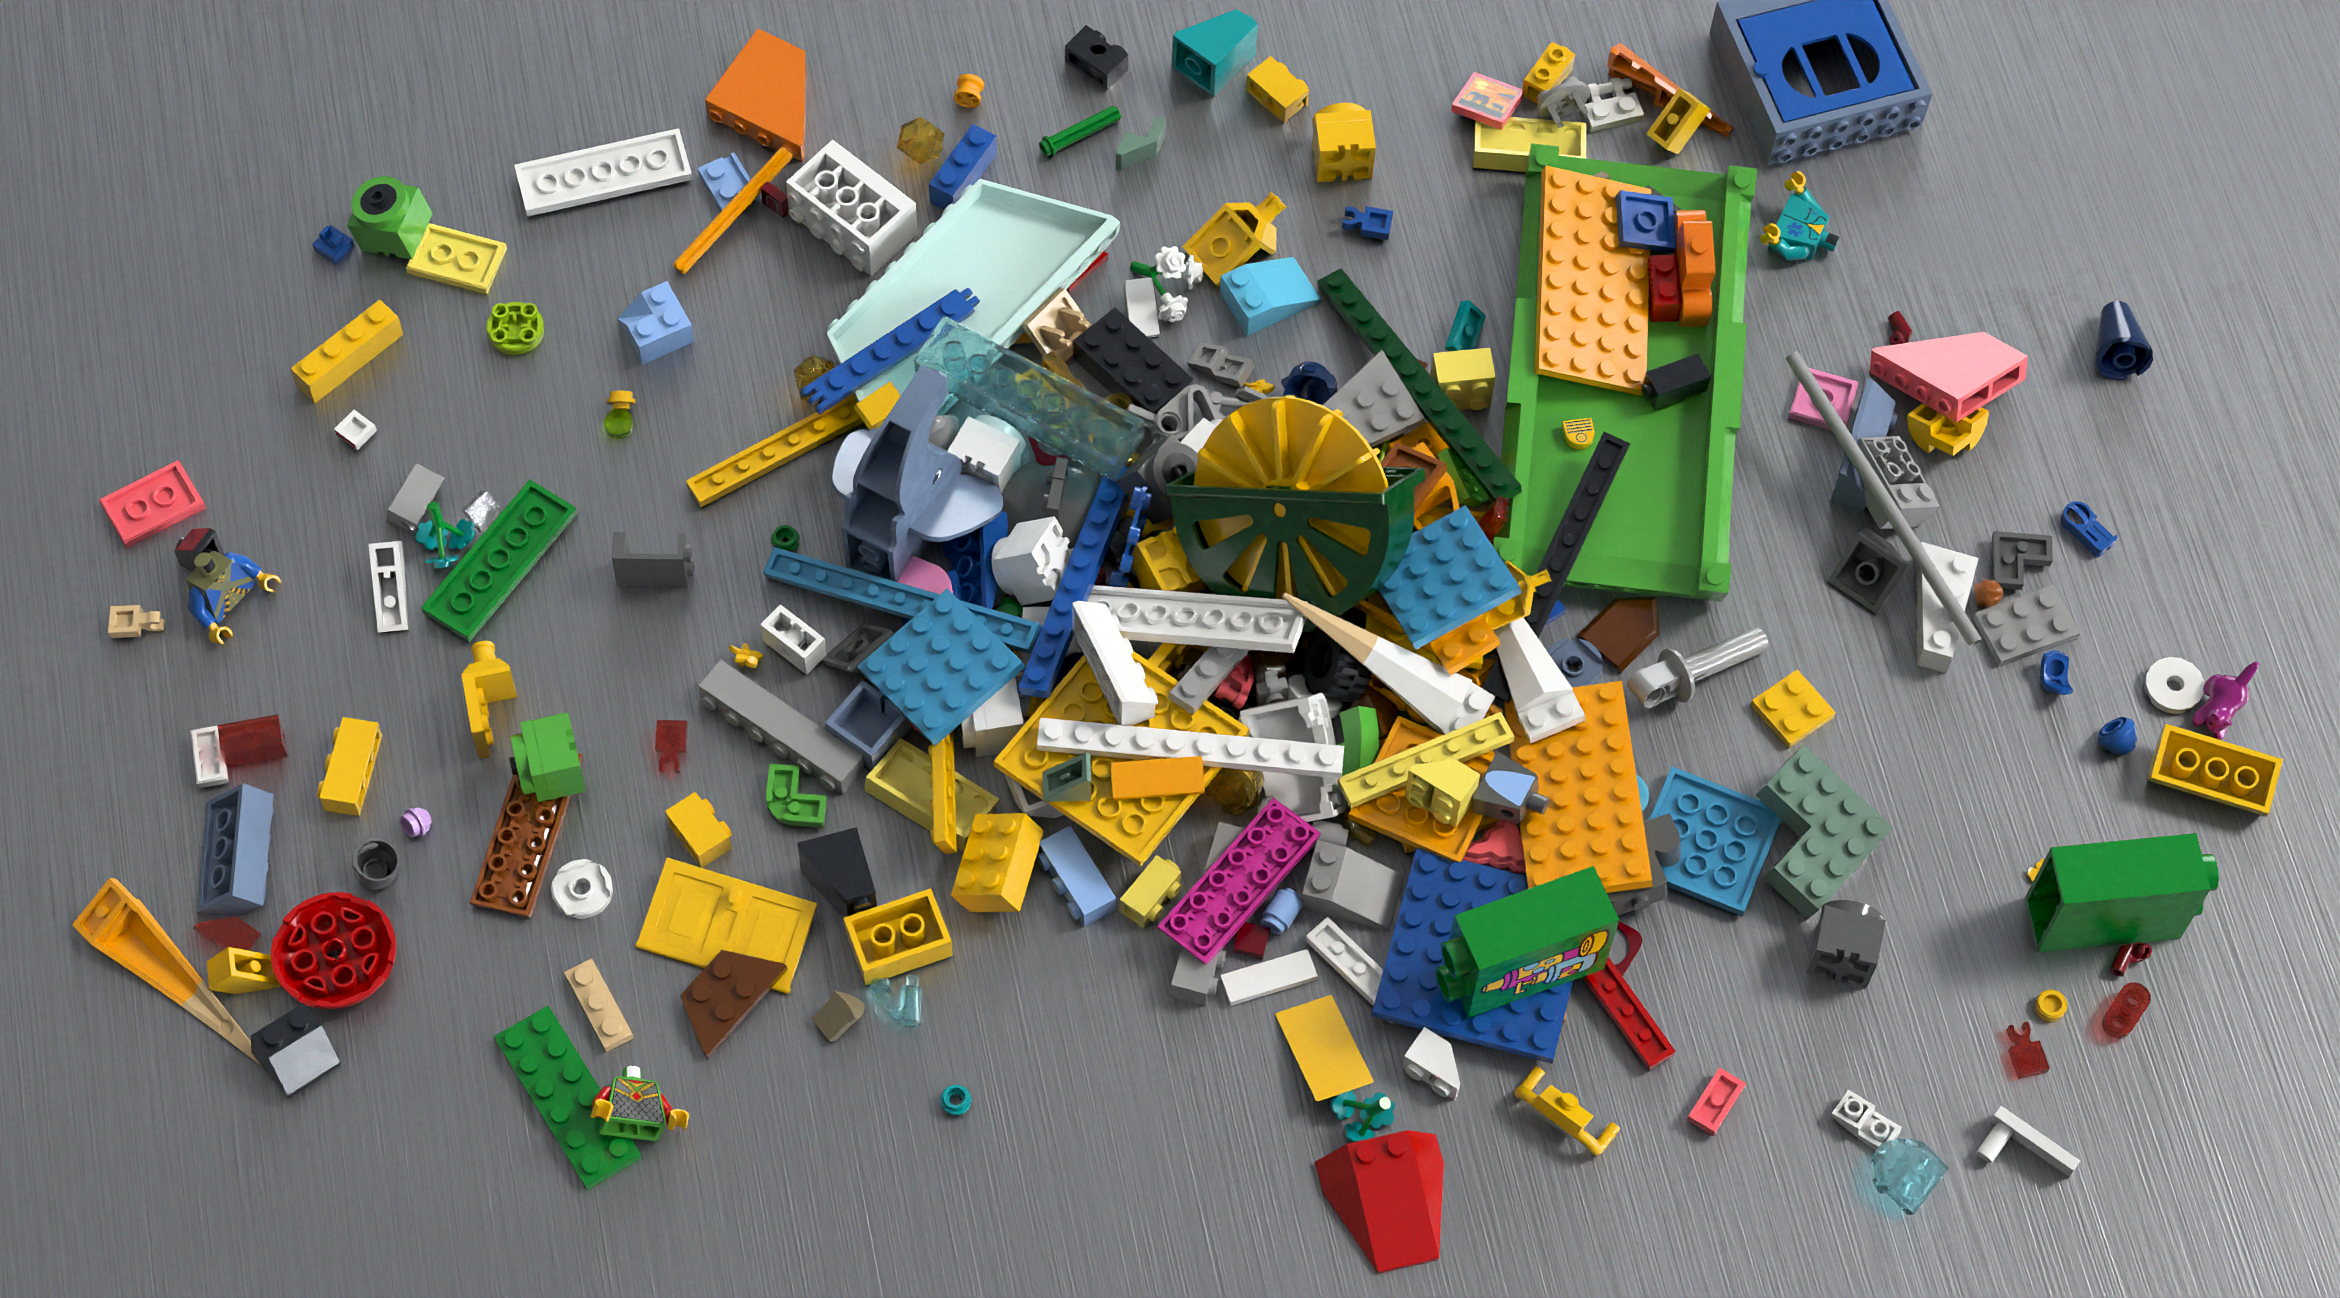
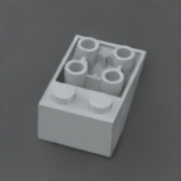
(1900, 478)

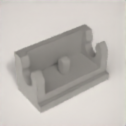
(414, 497)

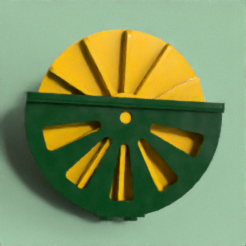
(1293, 507)

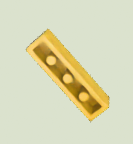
(347, 351)

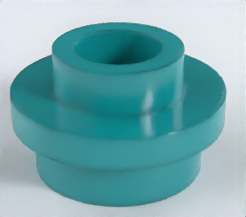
(952, 1092)

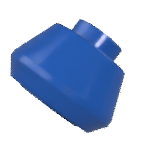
(2118, 736)

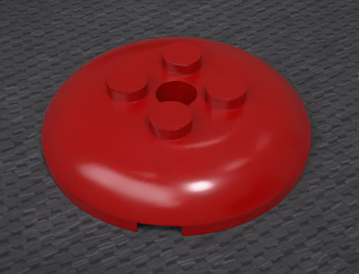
(327, 925)

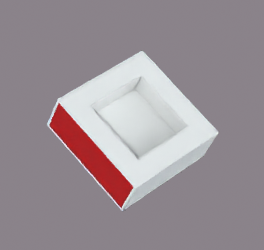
(355, 429)

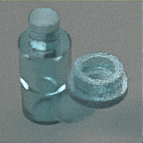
(910, 1003)

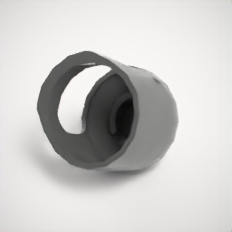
(374, 863)

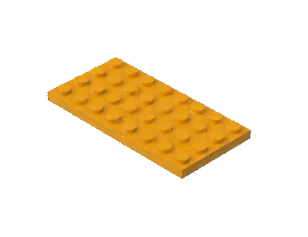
(1589, 286)
(1592, 796)

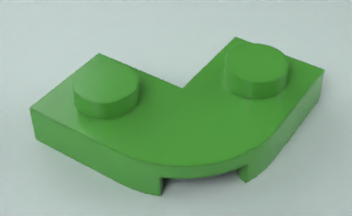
(788, 804)

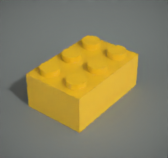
(997, 862)
(898, 936)

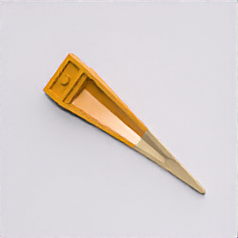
(132, 937)

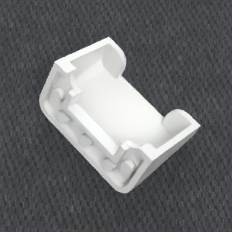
(1300, 721)

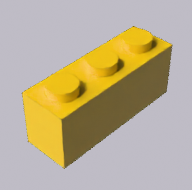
(349, 766)

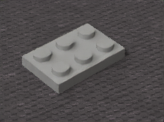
(2026, 625)

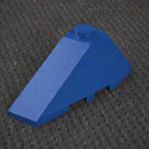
(973, 561)

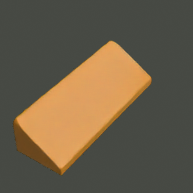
(1157, 777)

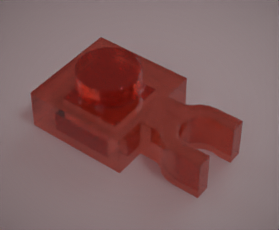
(671, 739)
(2026, 1056)

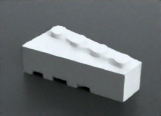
(1936, 630)

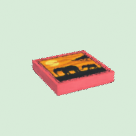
(1487, 101)

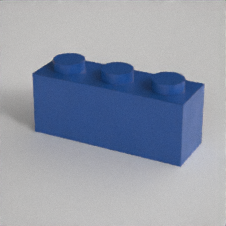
(963, 166)

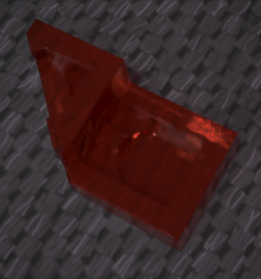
(228, 932)

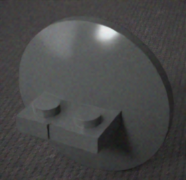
(1050, 491)

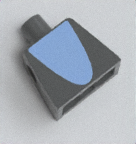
(1508, 791)

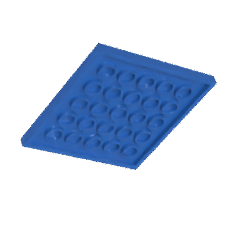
(1409, 982)

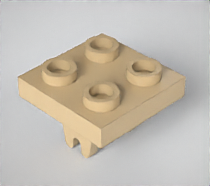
(1056, 325)

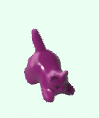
(2226, 697)

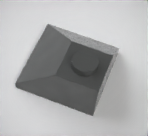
(1868, 570)
(857, 647)

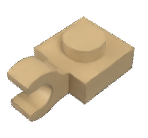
(130, 619)

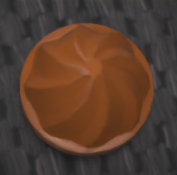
(1988, 593)

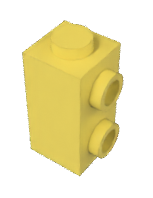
(1150, 891)

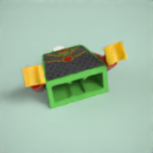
(635, 1108)

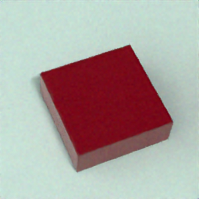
(1252, 940)

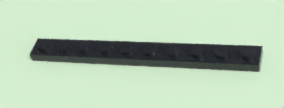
(1567, 543)

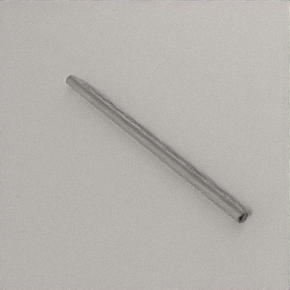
(1884, 499)

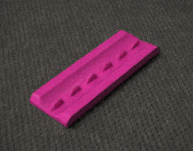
(1239, 881)

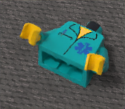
(1800, 225)

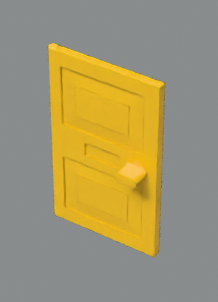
(707, 912)

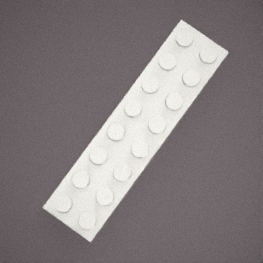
(1203, 618)

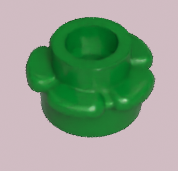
(785, 532)

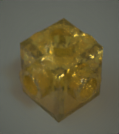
(920, 140)
(810, 370)

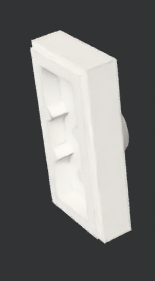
(208, 760)

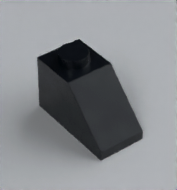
(196, 542)

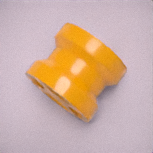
(968, 90)

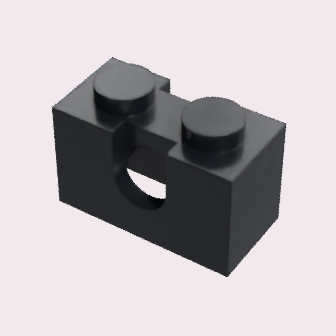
(1102, 69)

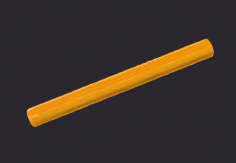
(732, 211)

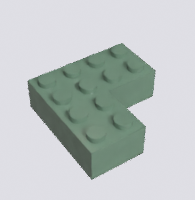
(1833, 828)

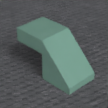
(1138, 149)

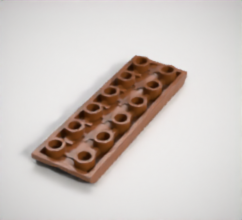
(519, 851)

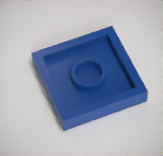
(1645, 221)

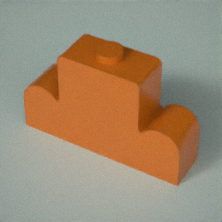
(1695, 266)

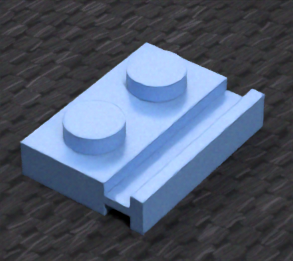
(724, 179)

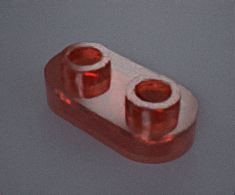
(2125, 1012)

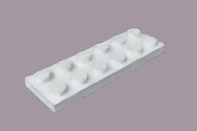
(603, 172)

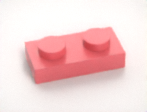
(1716, 1101)

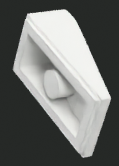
(1142, 305)

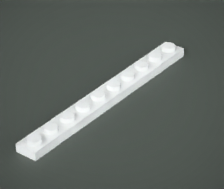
(1215, 749)

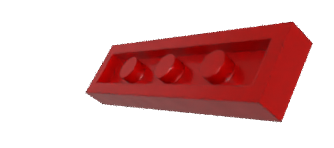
(1630, 1016)

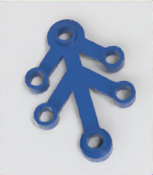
(1139, 502)

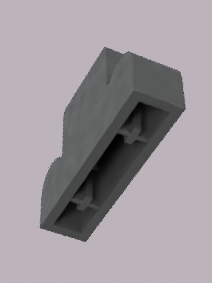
(1664, 851)

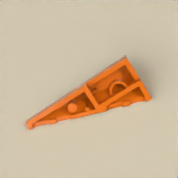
(1626, 64)

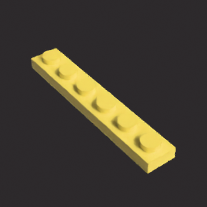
(1393, 771)

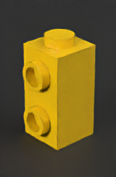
(1548, 71)

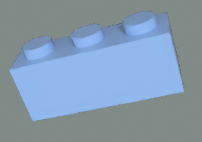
(1076, 876)

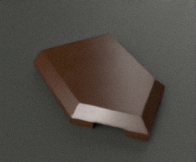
(1623, 630)

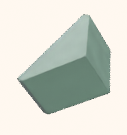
(1068, 780)

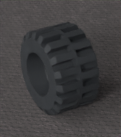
(1333, 670)

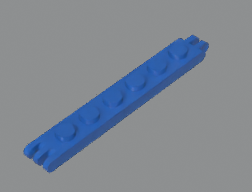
(887, 351)

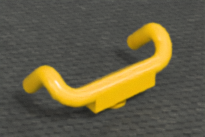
(1564, 1112)

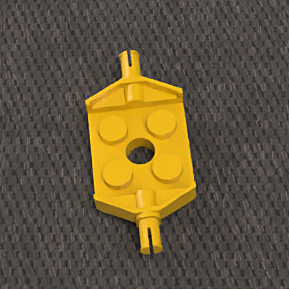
(1519, 605)

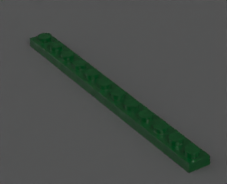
(1426, 393)

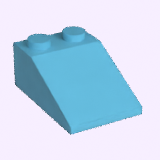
(1267, 293)

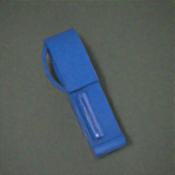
(2091, 532)

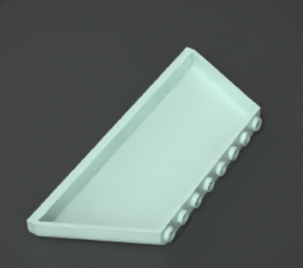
(996, 242)

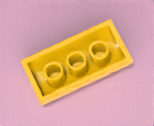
(2215, 770)

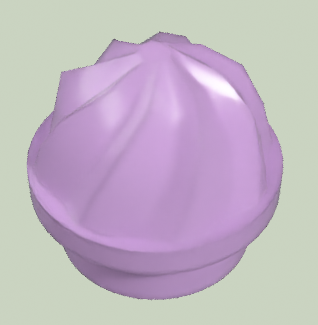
(415, 822)

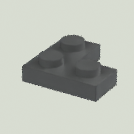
(2014, 551)

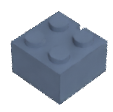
(865, 727)

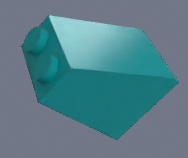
(1215, 50)

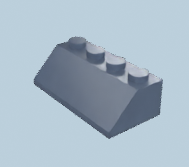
(1872, 419)
(235, 852)

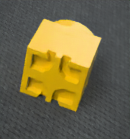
(1343, 142)
(1164, 565)

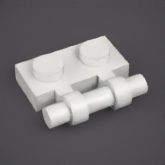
(1613, 111)

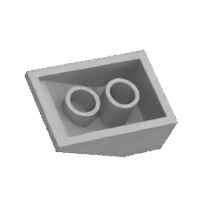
(1351, 886)

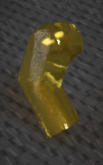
(1357, 830)

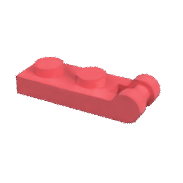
(1237, 684)

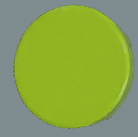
(515, 327)

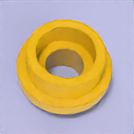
(621, 399)

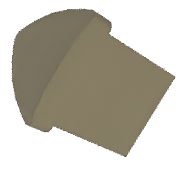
(838, 1014)

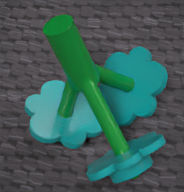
(435, 532)
(1374, 1112)

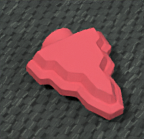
(1499, 848)

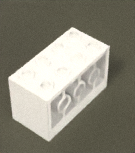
(851, 208)

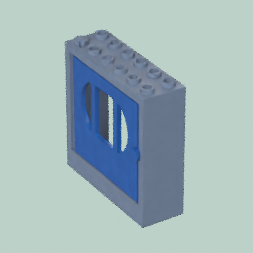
(1811, 125)

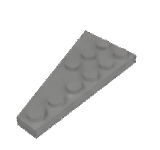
(1377, 402)

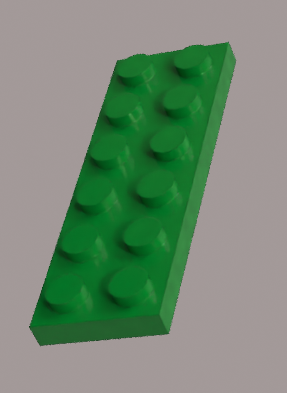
(499, 560)
(563, 1095)

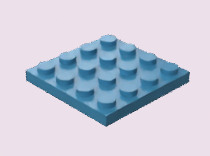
(1447, 578)
(941, 666)
(1721, 839)

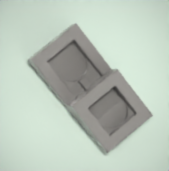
(1218, 364)

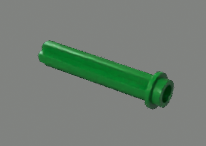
(1078, 131)

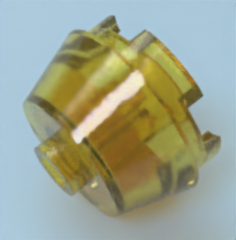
(1236, 789)

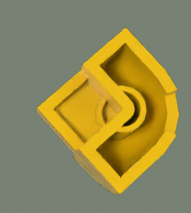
(1935, 430)

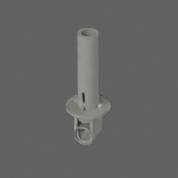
(1676, 675)

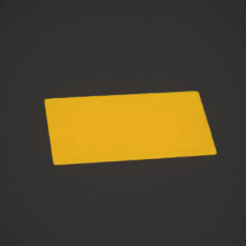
(1324, 1048)

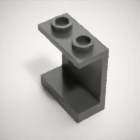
(651, 569)

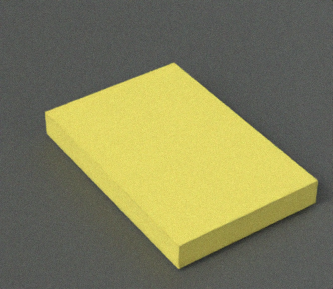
(457, 258)

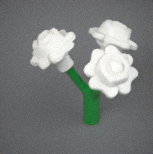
(1171, 264)

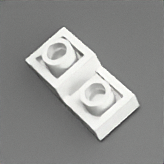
(1863, 1122)

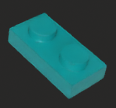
(1466, 327)

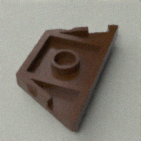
(727, 994)

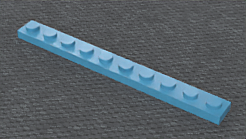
(888, 595)

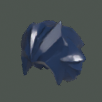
(1310, 382)

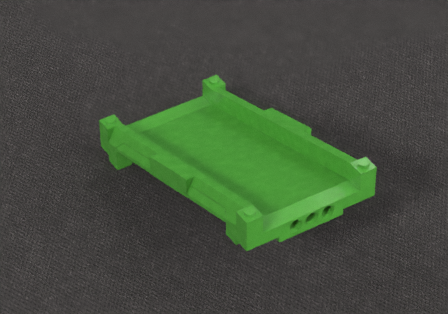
(1672, 496)

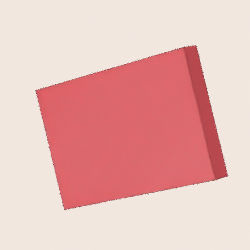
(152, 504)

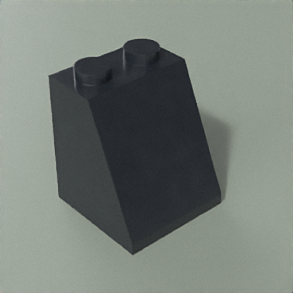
(839, 871)

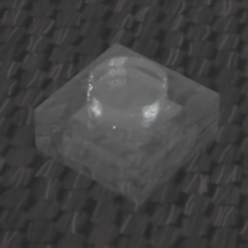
(482, 511)

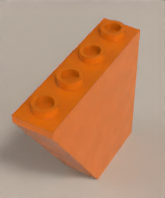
(764, 94)

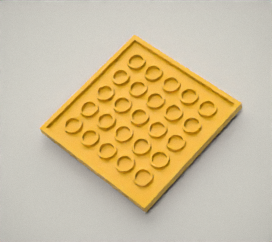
(1127, 825)

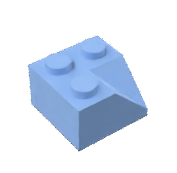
(656, 323)

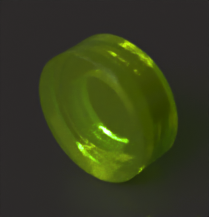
(618, 423)

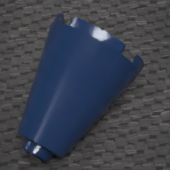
(2121, 343)

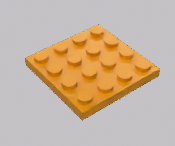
(1416, 826)

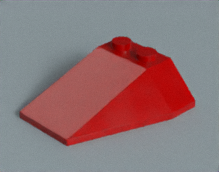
(1388, 1196)

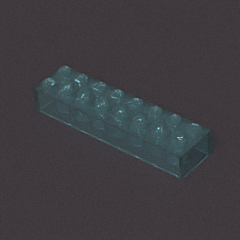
(1032, 398)

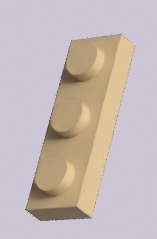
(598, 1005)

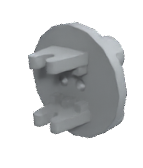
(1563, 100)

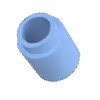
(1281, 910)

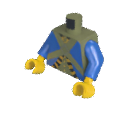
(219, 585)

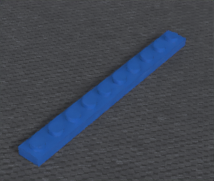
(1074, 586)

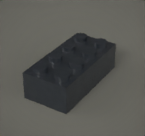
(1129, 362)

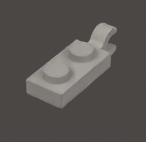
(1271, 690)

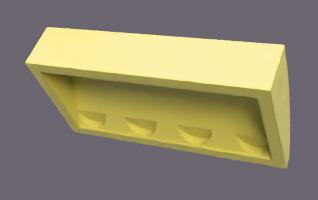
(1510, 147)
(904, 785)

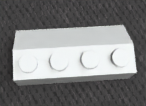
(1112, 663)

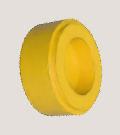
(2051, 1005)

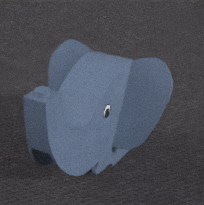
(905, 488)

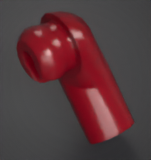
(1902, 330)
(2129, 954)

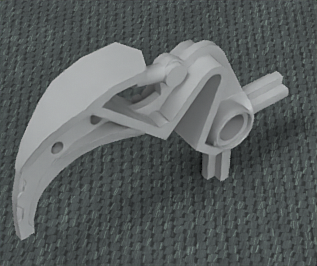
(1179, 410)

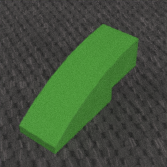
(1360, 738)

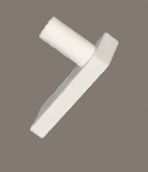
(2008, 1126)

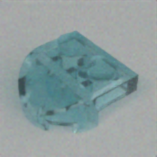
(1907, 1172)

